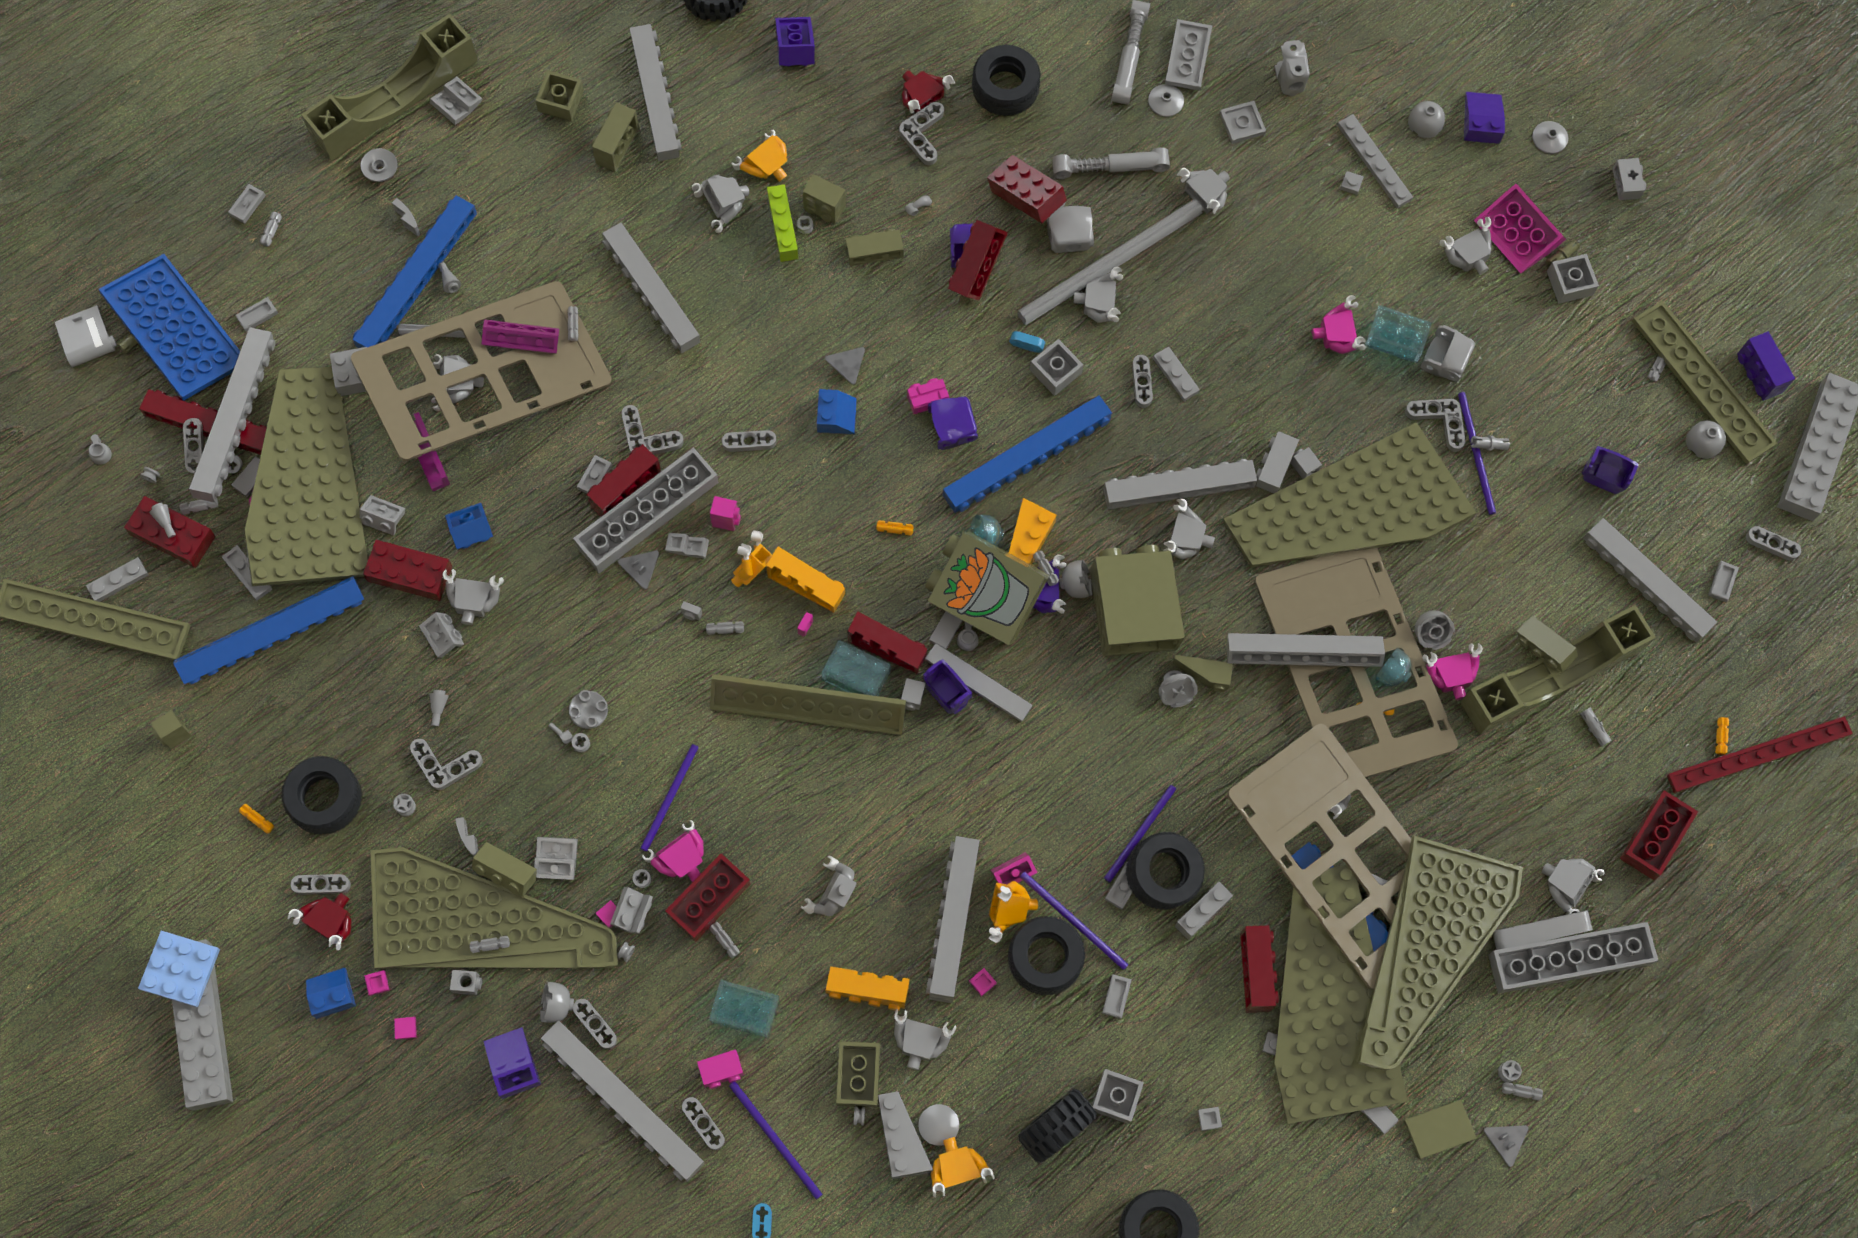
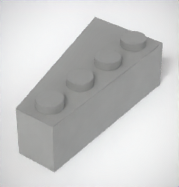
(902, 1142)

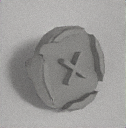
(1177, 689)

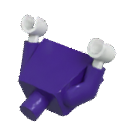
(1049, 597)

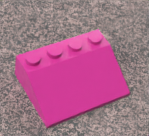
(1521, 229)

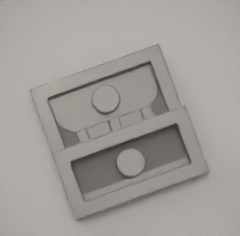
(456, 100)
(556, 857)

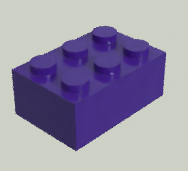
(1765, 366)

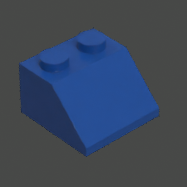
(836, 412)
(469, 526)
(329, 993)

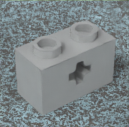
(1629, 179)

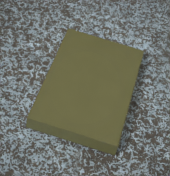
(1440, 1129)

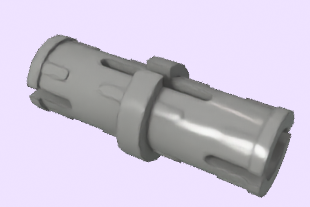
(1490, 443)
(1595, 726)

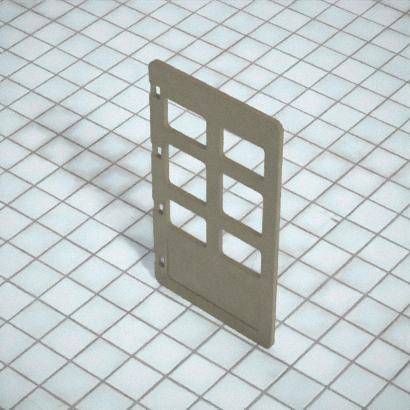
(556, 375)
(1329, 594)
(1299, 790)

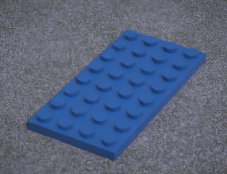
(172, 326)

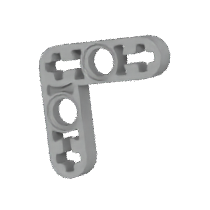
(916, 129)
(1447, 416)
(647, 441)
(191, 455)
(444, 771)

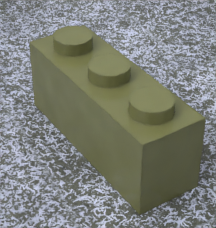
(874, 247)
(1546, 644)
(504, 869)

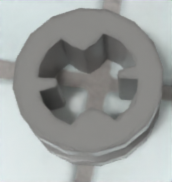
(804, 219)
(150, 475)
(586, 744)
(637, 874)
(626, 951)
(859, 1115)

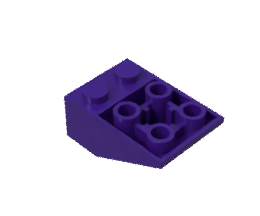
(511, 1063)

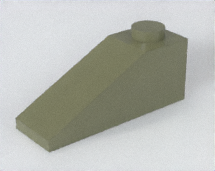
(1208, 672)

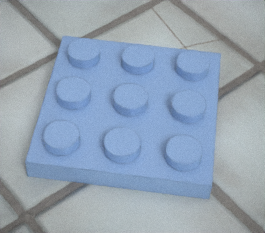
(179, 968)

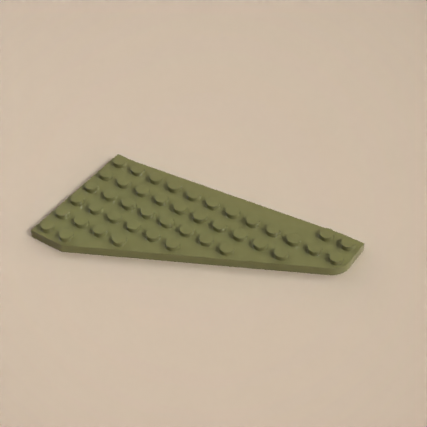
(433, 911)
(1438, 927)

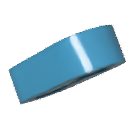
(1027, 342)
(767, 1221)

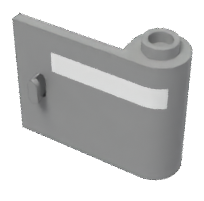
(84, 336)

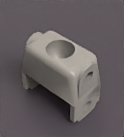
(1294, 69)
(1070, 229)
(1448, 354)

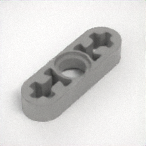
(1139, 388)
(755, 446)
(1761, 533)
(305, 890)
(581, 1016)
(716, 1132)

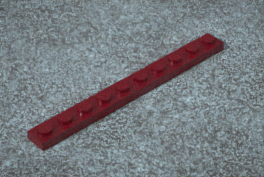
(1759, 754)

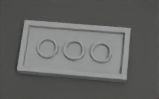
(1188, 54)

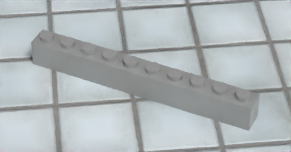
(232, 415)
(623, 1101)

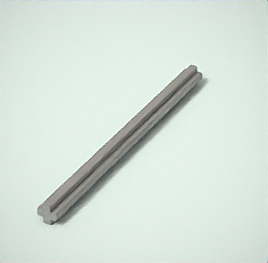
(1109, 261)

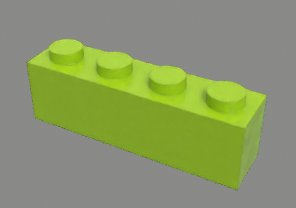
(782, 223)

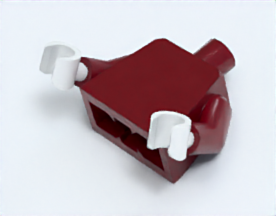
(923, 89)
(326, 918)

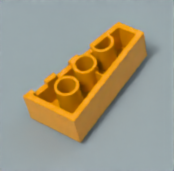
(1031, 530)
(804, 580)
(867, 988)

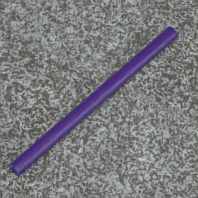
(669, 798)
(1140, 833)

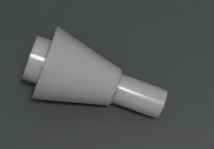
(450, 282)
(161, 515)
(438, 700)

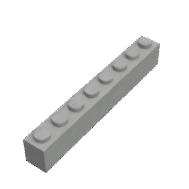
(654, 92)
(651, 288)
(1180, 484)
(1649, 580)
(1305, 649)

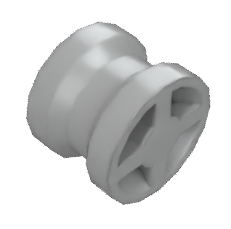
(401, 802)
(1513, 1069)

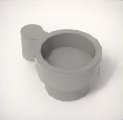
(98, 451)
(967, 639)

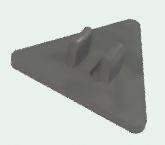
(847, 363)
(640, 567)
(1507, 1141)

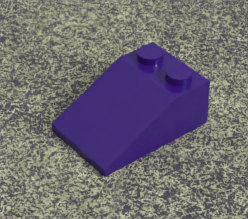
(795, 41)
(1484, 118)

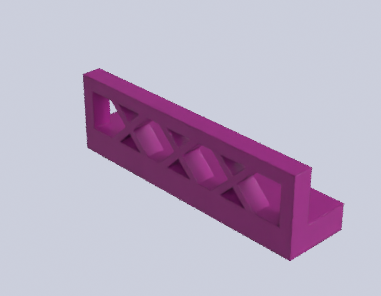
(520, 336)
(430, 461)

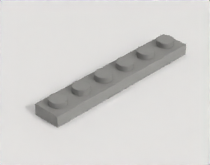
(1375, 161)

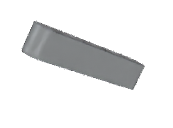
(1543, 930)

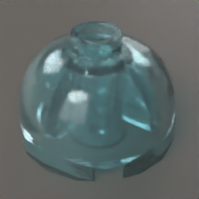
(987, 528)
(1395, 669)

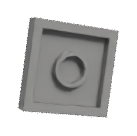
(1242, 122)

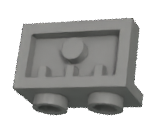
(381, 514)
(441, 633)
(631, 911)

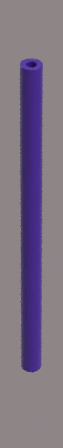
(1477, 454)
(1073, 920)
(775, 1140)

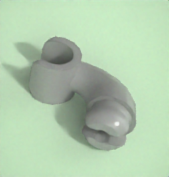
(912, 208)

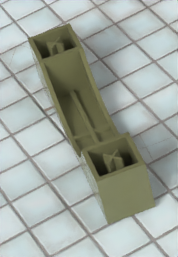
(438, 56)
(1528, 687)

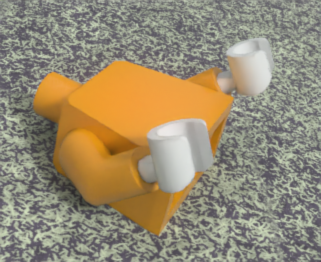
(765, 159)
(751, 563)
(1009, 907)
(957, 1167)

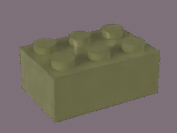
(615, 136)
(858, 1074)

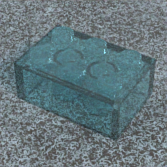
(1398, 334)
(855, 670)
(744, 1009)

